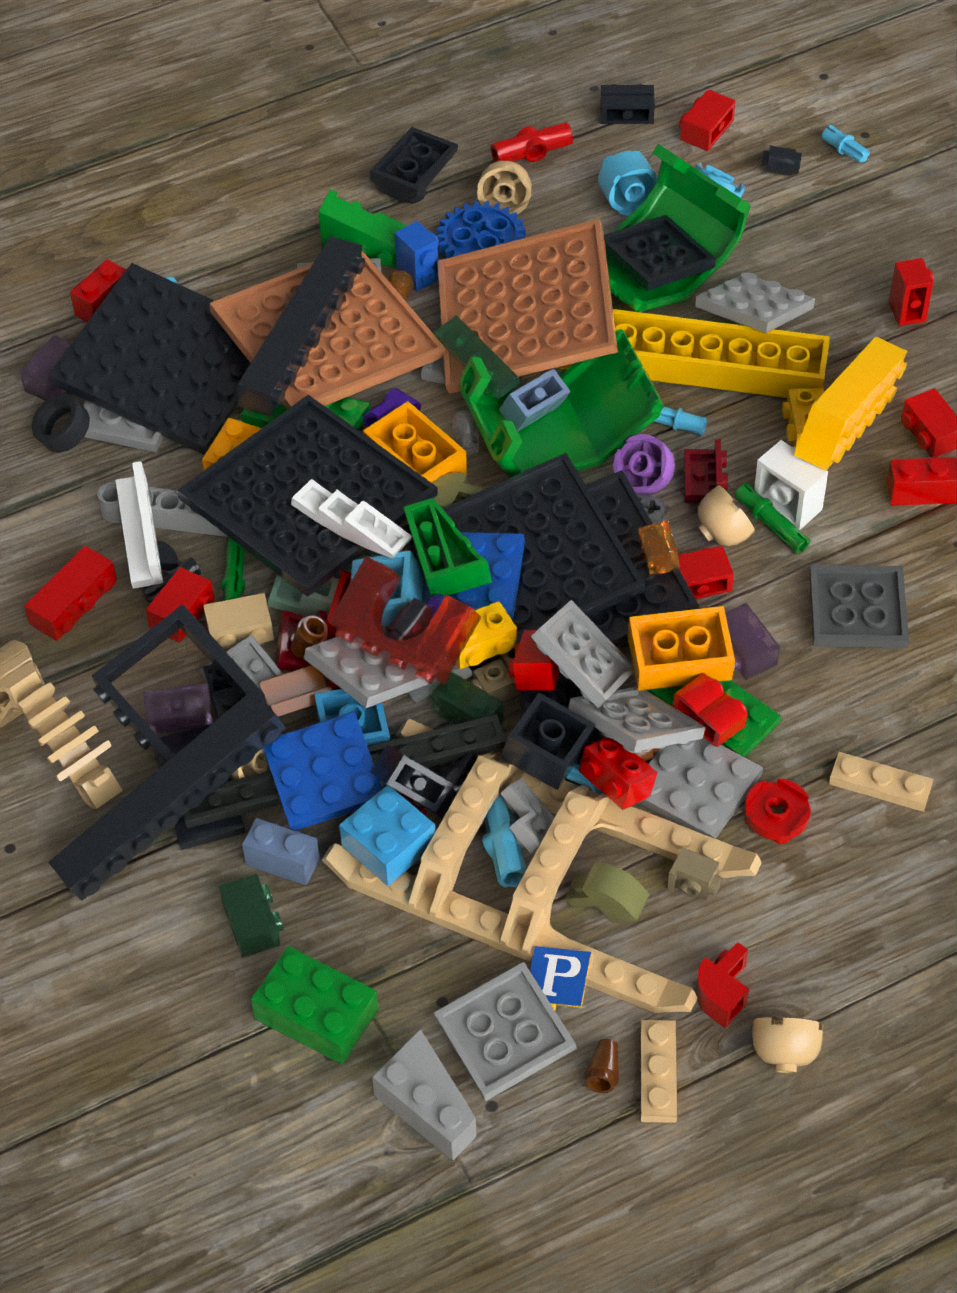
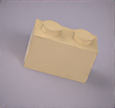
(237, 619)

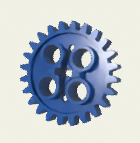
(477, 229)

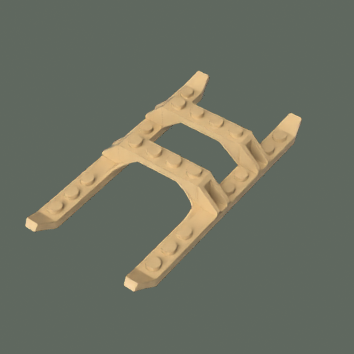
(528, 920)

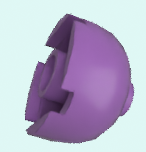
(645, 463)

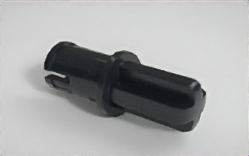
(152, 591)

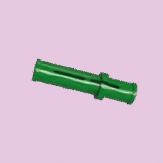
(763, 510)
(233, 582)

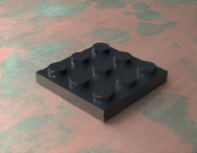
(657, 252)

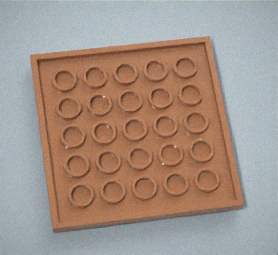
(533, 300)
(365, 344)

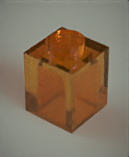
(658, 548)

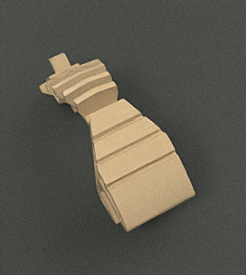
(26, 693)

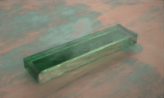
(466, 344)

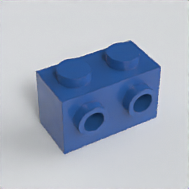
(417, 254)

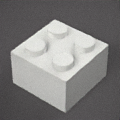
(791, 484)

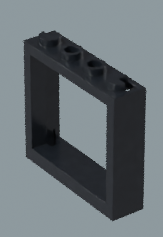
(144, 645)

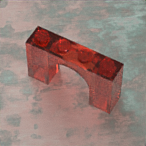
(429, 653)

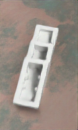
(351, 521)

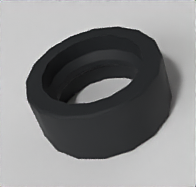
(71, 433)

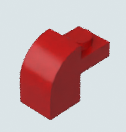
(718, 990)

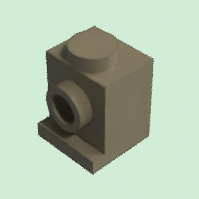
(495, 679)
(694, 875)

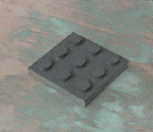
(858, 606)

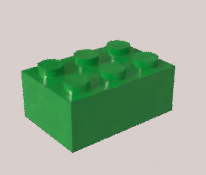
(315, 1005)

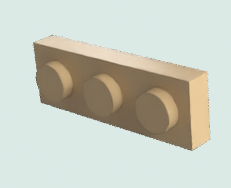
(881, 781)
(658, 1071)

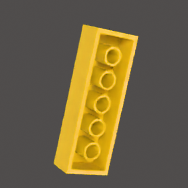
(851, 403)

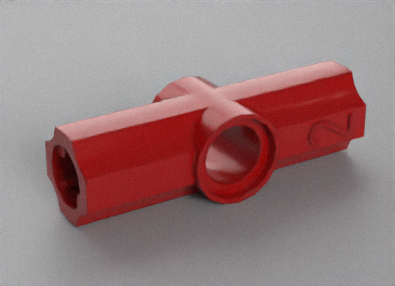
(532, 143)

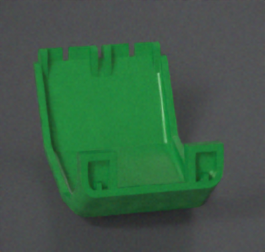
(701, 209)
(605, 407)

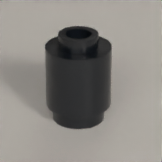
(781, 160)
(411, 620)

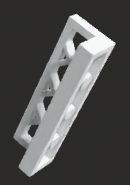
(139, 529)

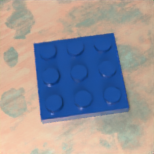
(504, 561)
(322, 771)

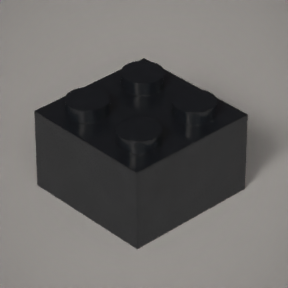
(548, 741)

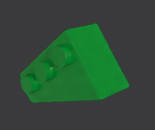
(359, 226)
(443, 552)

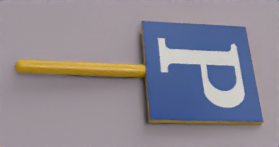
(561, 974)

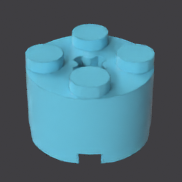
(626, 180)

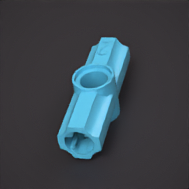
(502, 846)

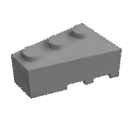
(426, 1097)

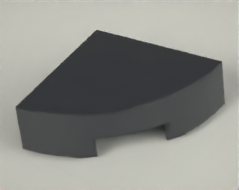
(167, 556)

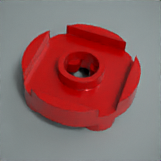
(772, 825)

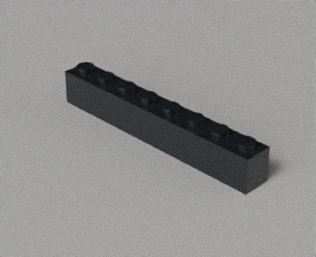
(300, 326)
(167, 795)

